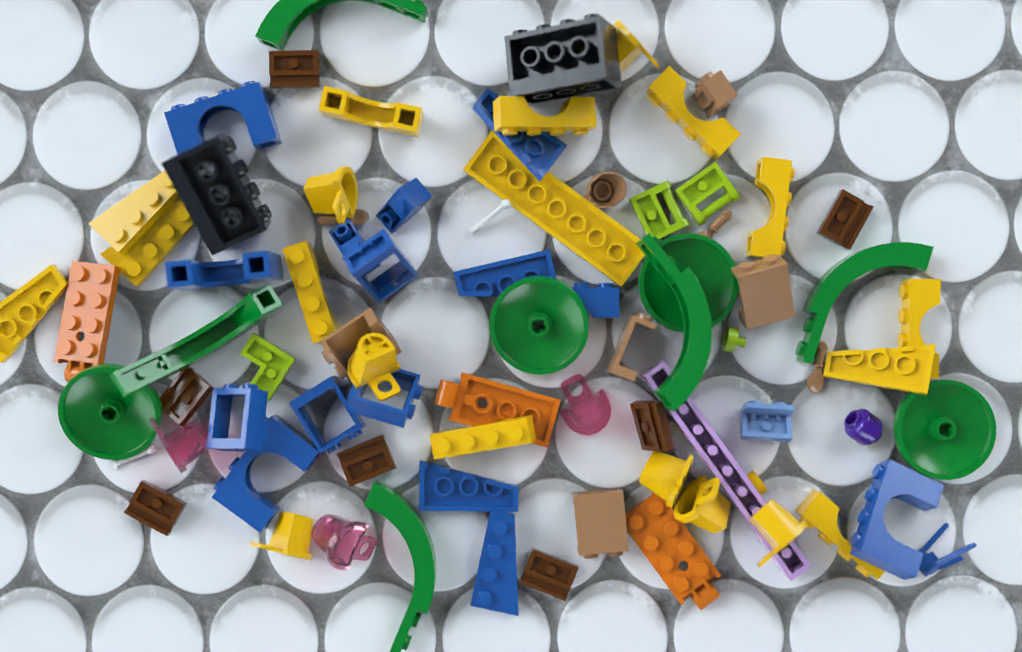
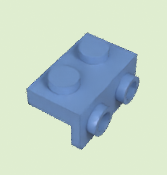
(766, 421)

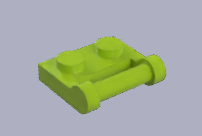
(703, 186)
(651, 214)

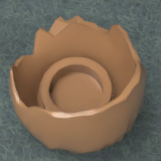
(606, 189)

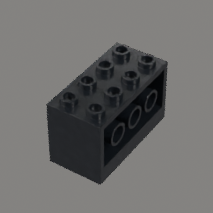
(563, 59)
(206, 204)

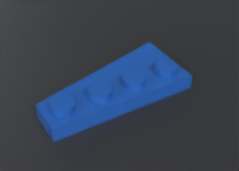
(535, 151)
(495, 277)
(457, 490)
(497, 570)

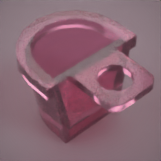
(587, 411)
(184, 443)
(342, 540)

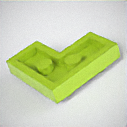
(272, 361)

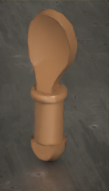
(725, 216)
(360, 217)
(815, 378)

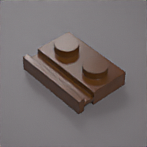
(294, 69)
(845, 219)
(185, 396)
(652, 425)
(366, 460)
(155, 507)
(548, 574)

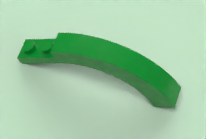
(288, 14)
(821, 298)
(696, 324)
(200, 344)
(418, 539)

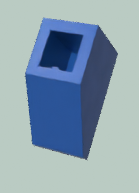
(403, 205)
(348, 238)
(600, 301)

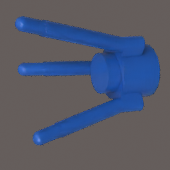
(931, 563)

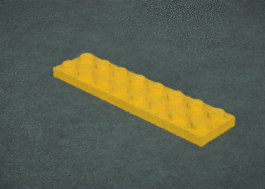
(557, 210)

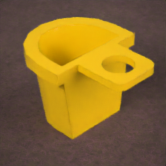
(629, 47)
(333, 193)
(373, 364)
(665, 475)
(703, 505)
(776, 527)
(291, 536)

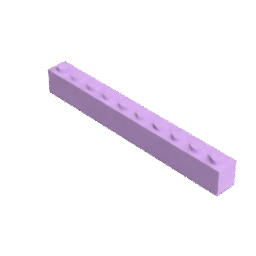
(724, 466)

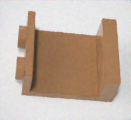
(764, 291)
(640, 320)
(344, 341)
(600, 522)

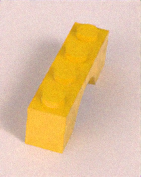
(386, 116)
(514, 116)
(713, 135)
(773, 178)
(308, 286)
(917, 299)
(483, 437)
(822, 515)

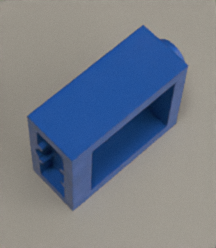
(373, 253)
(407, 381)
(252, 424)
(315, 435)

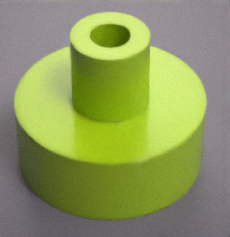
(731, 340)

